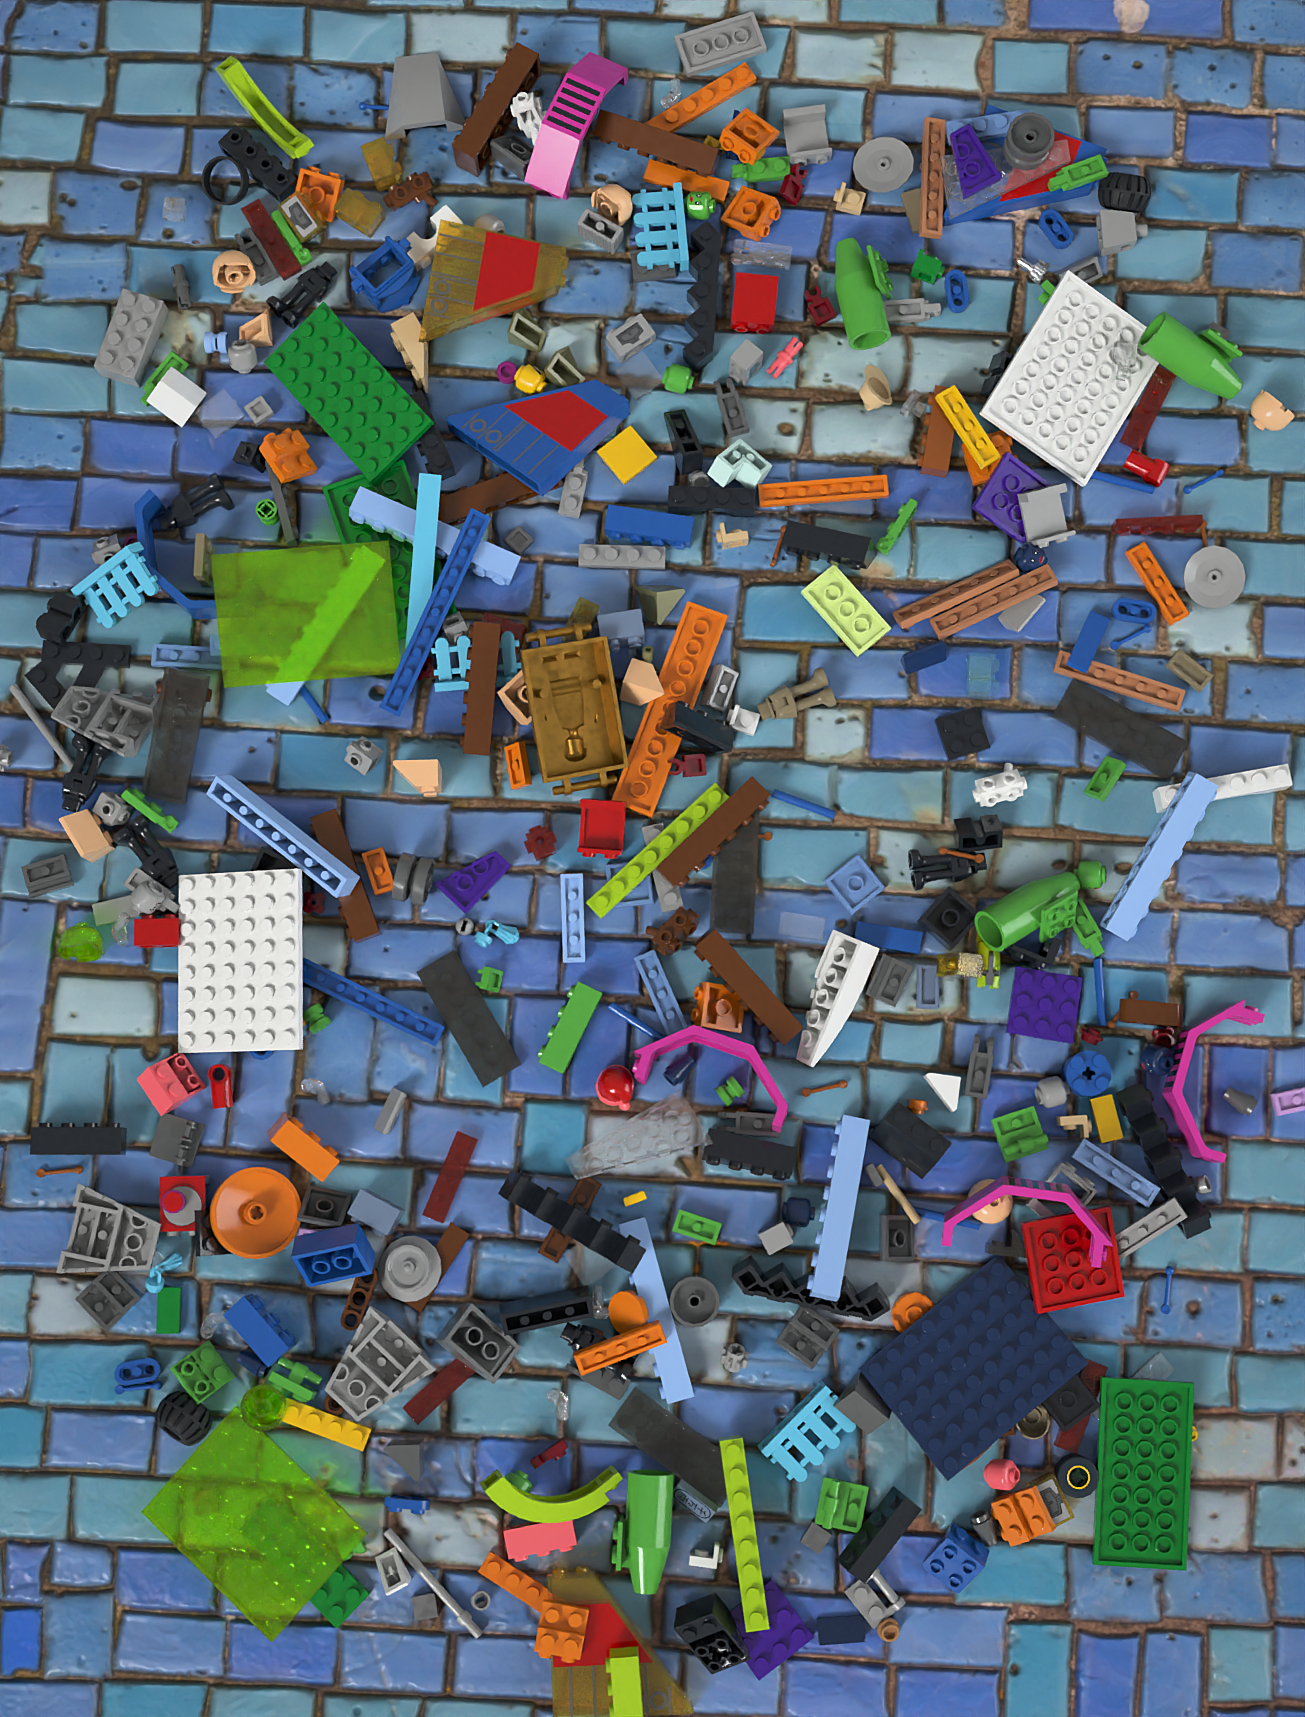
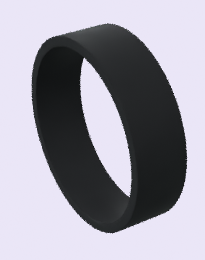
(206, 180)

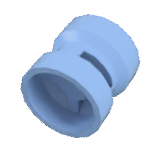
(216, 342)

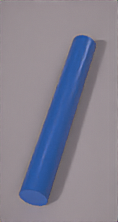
(1132, 484)
(313, 704)
(803, 804)
(1100, 992)
(622, 1013)
(939, 1216)

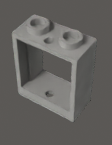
(1069, 1171)

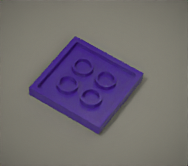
(999, 497)
(1043, 1005)
(782, 1639)

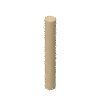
(899, 1196)

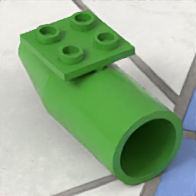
(859, 290)
(1195, 357)
(1040, 904)
(646, 1531)

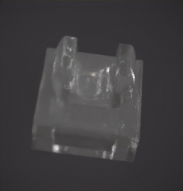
(174, 209)
(913, 405)

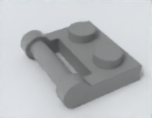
(869, 1603)

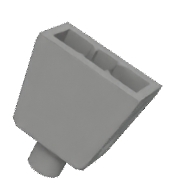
(1117, 231)

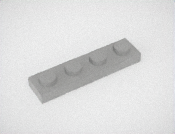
(622, 556)
(669, 898)
(1149, 1227)

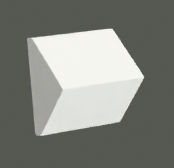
(176, 396)

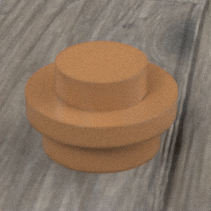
(888, 1629)

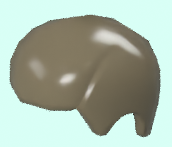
(1035, 1424)

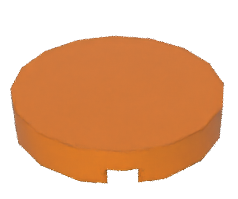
(909, 1309)
(627, 1311)

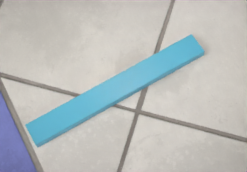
(423, 548)

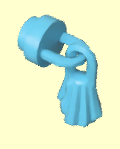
(506, 933)
(155, 1281)

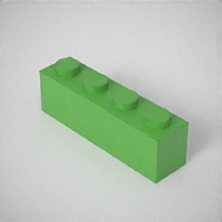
(570, 1028)

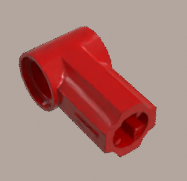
(1150, 469)
(221, 1089)

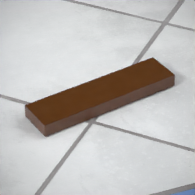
(556, 1241)
(448, 1249)

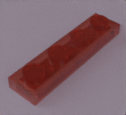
(271, 239)
(1147, 408)
(1148, 525)
(450, 1177)
(1091, 1378)
(438, 1390)

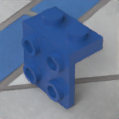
(956, 1559)

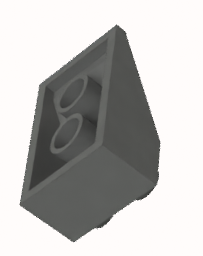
(478, 1342)

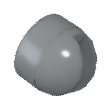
(469, 926)
(1203, 1185)
(481, 1605)

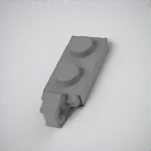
(910, 310)
(573, 491)
(138, 876)

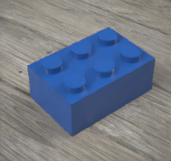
(333, 1255)
(260, 1329)

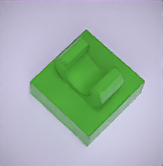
(1048, 290)
(490, 979)

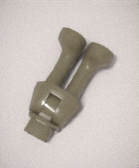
(782, 703)

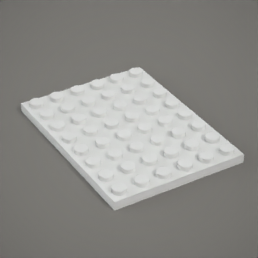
(1062, 383)
(240, 962)

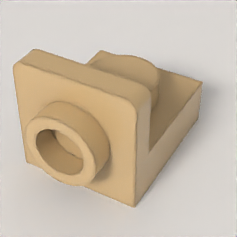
(849, 200)
(733, 539)
(1071, 1122)

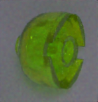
(81, 943)
(263, 1407)

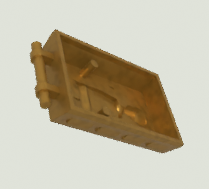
(573, 708)

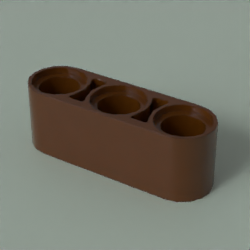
(1151, 1013)
(359, 1309)

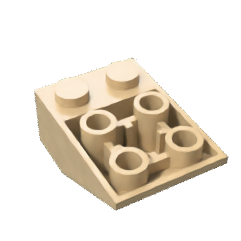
(414, 353)

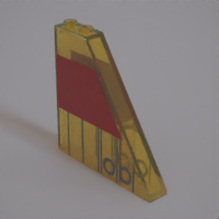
(486, 275)
(581, 1686)

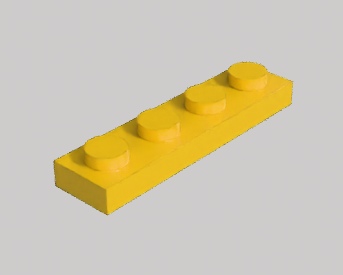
(967, 427)
(326, 1424)

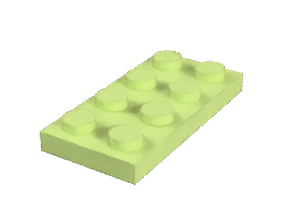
(846, 610)

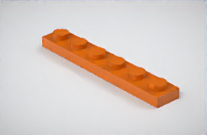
(704, 99)
(823, 491)
(514, 1581)

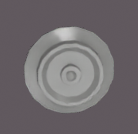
(883, 164)
(1214, 577)
(410, 1268)

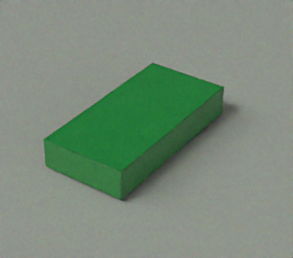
(169, 1310)

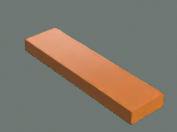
(666, 175)
(1157, 583)
(619, 1347)

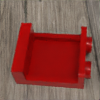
(754, 303)
(602, 827)

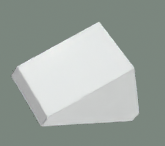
(946, 1088)
(392, 1571)

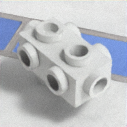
(528, 114)
(999, 787)

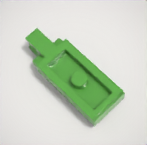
(763, 170)
(1079, 174)
(292, 240)
(171, 360)
(897, 528)
(150, 810)
(1087, 929)

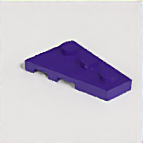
(972, 162)
(471, 883)

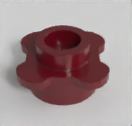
(429, 672)
(318, 907)
(1168, 1032)
(1091, 1036)

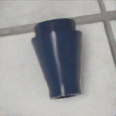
(678, 1070)
(253, 1364)

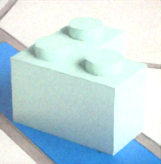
(740, 463)

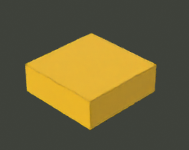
(634, 1198)

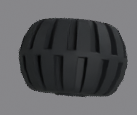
(1124, 192)
(183, 1418)

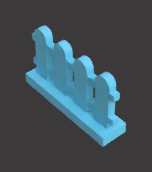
(664, 237)
(121, 575)
(448, 683)
(788, 1429)

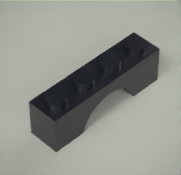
(691, 499)

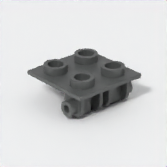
(176, 1140)

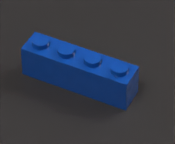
(648, 526)

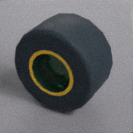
(1082, 1481)

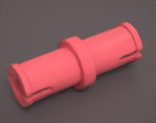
(785, 357)

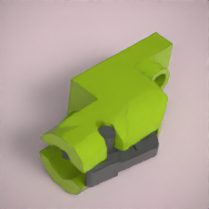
(991, 962)

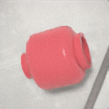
(1001, 1474)

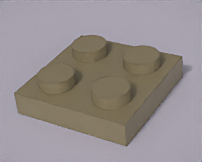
(202, 560)

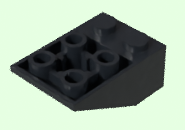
(711, 1633)

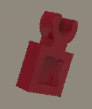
(792, 186)
(820, 309)
(691, 765)
(555, 1451)

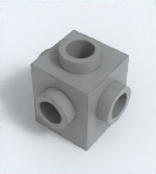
(106, 548)
(454, 627)
(363, 755)
(112, 808)

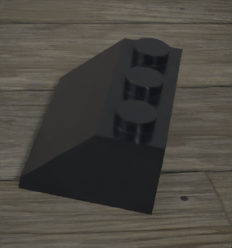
(698, 728)
(909, 1140)

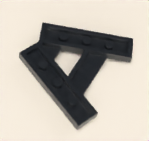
(93, 658)

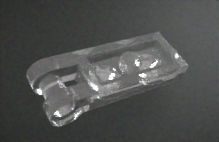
(761, 254)

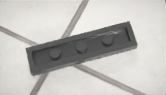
(285, 512)

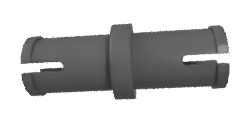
(181, 286)

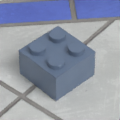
(622, 629)
(376, 1212)

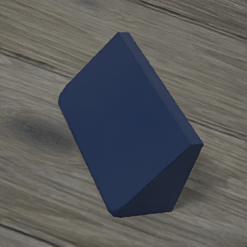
(924, 657)
(840, 1630)

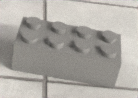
(131, 338)

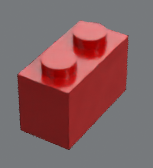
(157, 932)

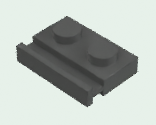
(659, 272)
(47, 876)
(888, 980)

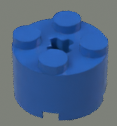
(1092, 1062)

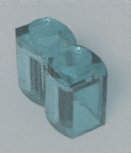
(981, 675)

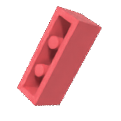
(539, 1538)

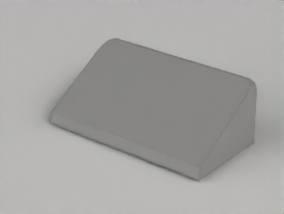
(1085, 269)
(1018, 615)
(719, 688)
(390, 1111)

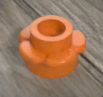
(917, 1106)

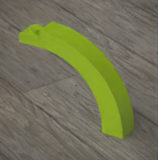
(261, 110)
(551, 1508)

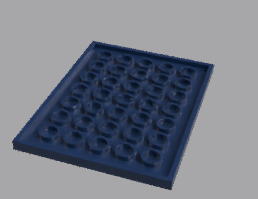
(972, 1367)

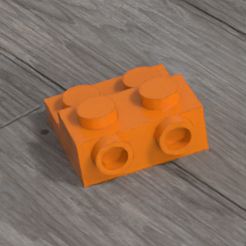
(748, 136)
(322, 189)
(752, 213)
(1002, 444)
(288, 455)
(717, 1008)
(1022, 1515)
(561, 1631)

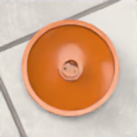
(255, 1213)

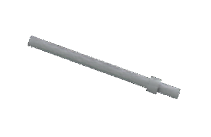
(36, 718)
(463, 1617)

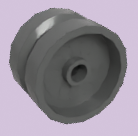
(1028, 141)
(413, 879)
(681, 1306)

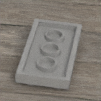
(720, 44)

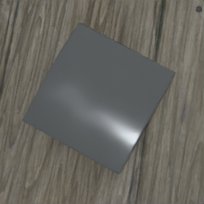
(107, 1299)
(807, 1336)

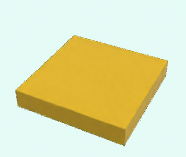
(627, 455)

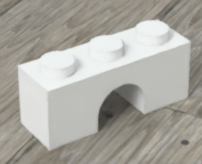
(423, 249)

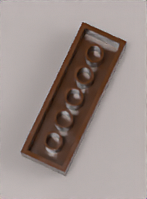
(493, 112)

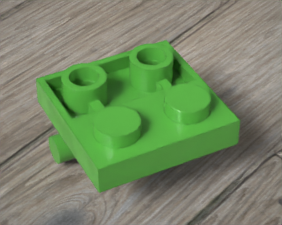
(1019, 1134)
(202, 1372)
(294, 1381)
(841, 1504)

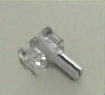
(1036, 271)

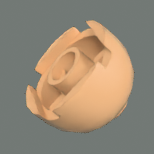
(613, 203)
(233, 271)
(1269, 412)
(996, 1210)

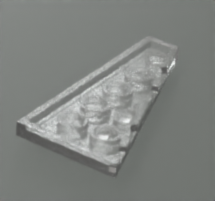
(1010, 180)
(647, 1136)

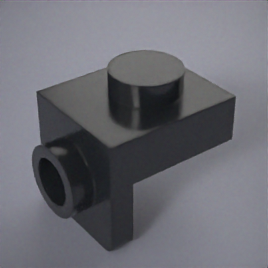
(250, 455)

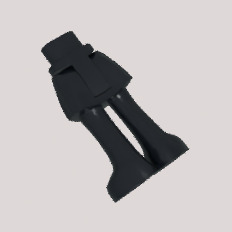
(314, 283)
(181, 512)
(79, 787)
(161, 864)
(957, 867)
(589, 1336)

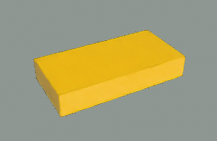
(1106, 1118)

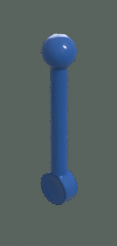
(362, 105)
(1187, 489)
(1115, 644)
(1165, 1308)
(120, 1388)

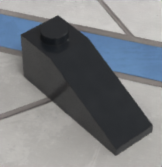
(684, 442)

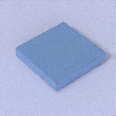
(854, 884)
(639, 896)

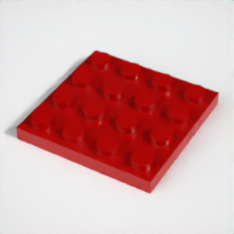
(1061, 1262)

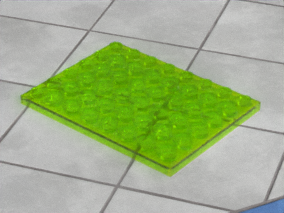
(305, 614)
(254, 1524)

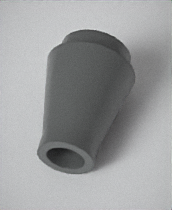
(1240, 1101)
(984, 1526)

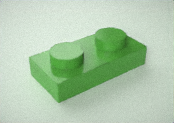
(1105, 778)
(696, 1227)

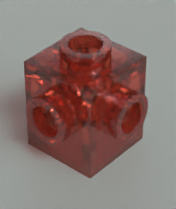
(542, 850)

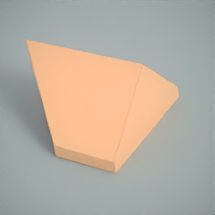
(258, 330)
(640, 683)

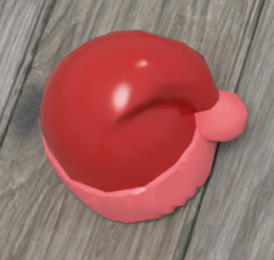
(615, 1086)

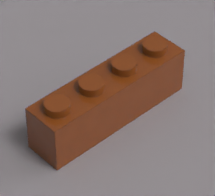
(937, 439)

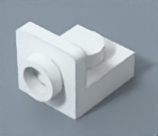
(743, 720)
(702, 1559)

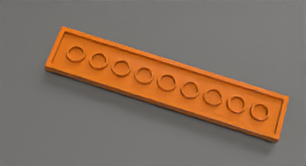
(681, 681)

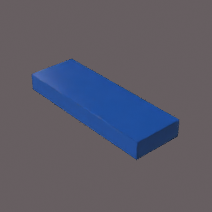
(1088, 641)
(889, 937)

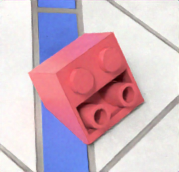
(170, 1083)

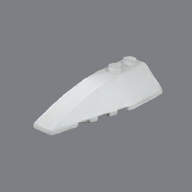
(838, 986)

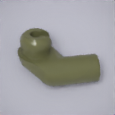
(647, 656)

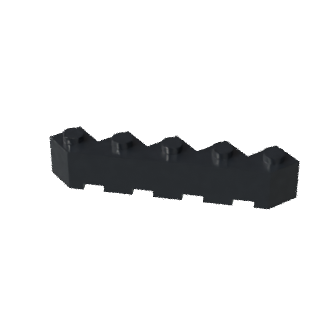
(703, 296)
(1162, 1157)
(572, 1221)
(781, 1287)

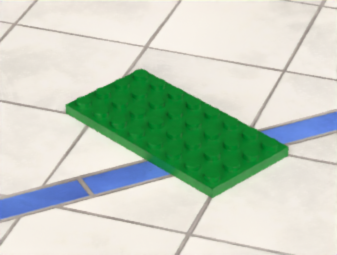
(348, 392)
(398, 487)
(1143, 1473)

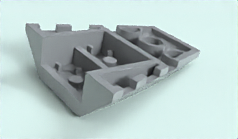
(421, 96)
(109, 718)
(107, 1236)
(377, 1366)

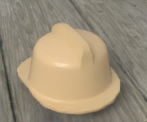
(875, 389)

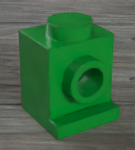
(927, 268)

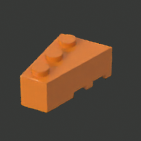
(303, 1146)

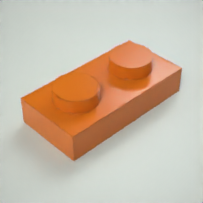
(518, 765)
(378, 871)

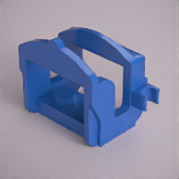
(398, 287)

